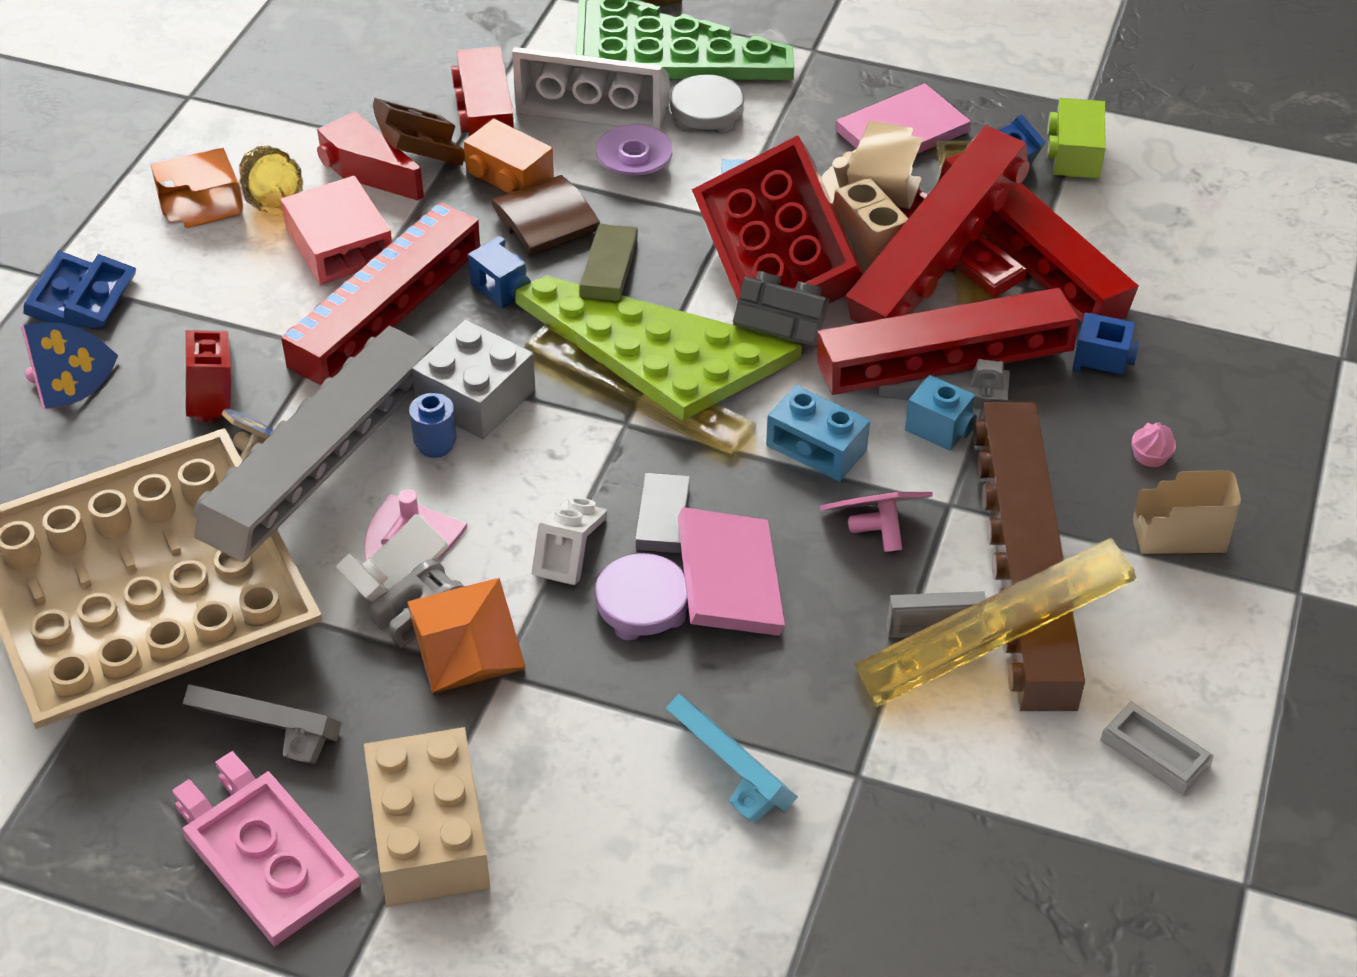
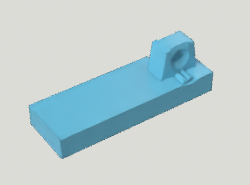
(759, 787)

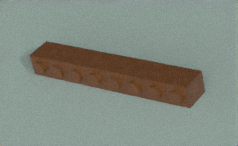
(1027, 541)

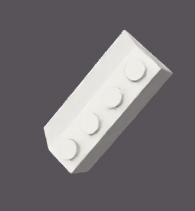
(589, 88)

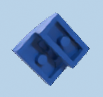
(79, 290)

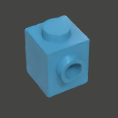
(940, 412)

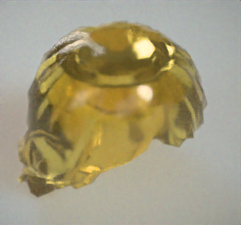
(267, 177)

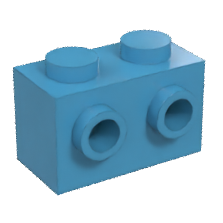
(817, 432)

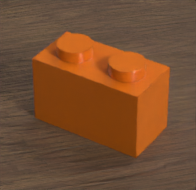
(507, 157)

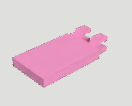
(265, 850)

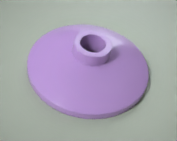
(634, 150)

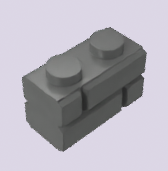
(780, 309)

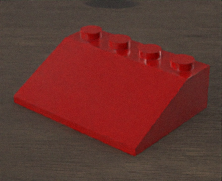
(779, 222)

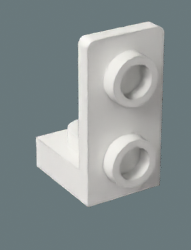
(563, 539)
(395, 559)

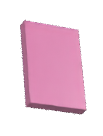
(916, 108)
(730, 572)

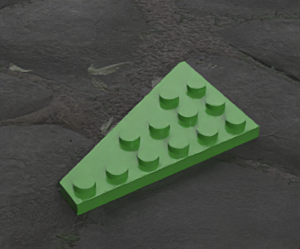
(679, 44)

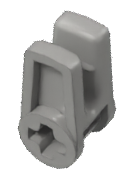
(392, 608)

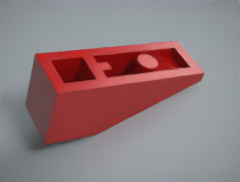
(360, 150)
(207, 374)

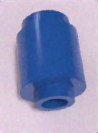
(433, 424)

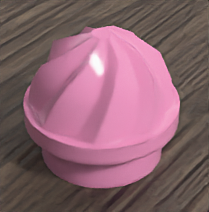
(1153, 444)

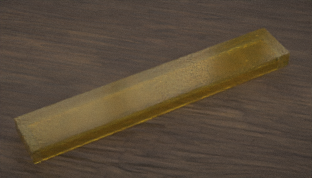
(712, 427)
(994, 621)

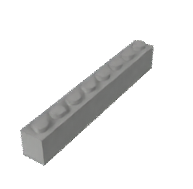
(308, 446)

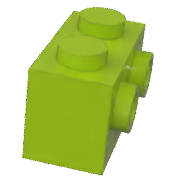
(1078, 138)

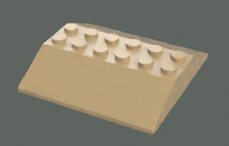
(118, 592)

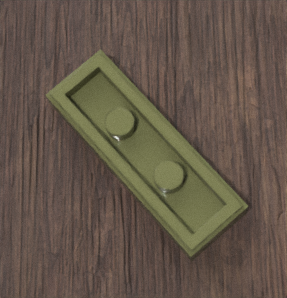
(608, 262)

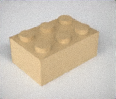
(426, 817)

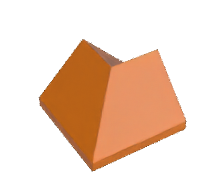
(465, 635)

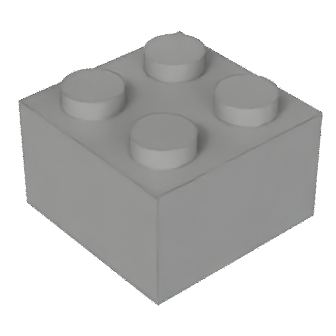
(479, 374)

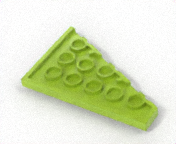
(661, 351)

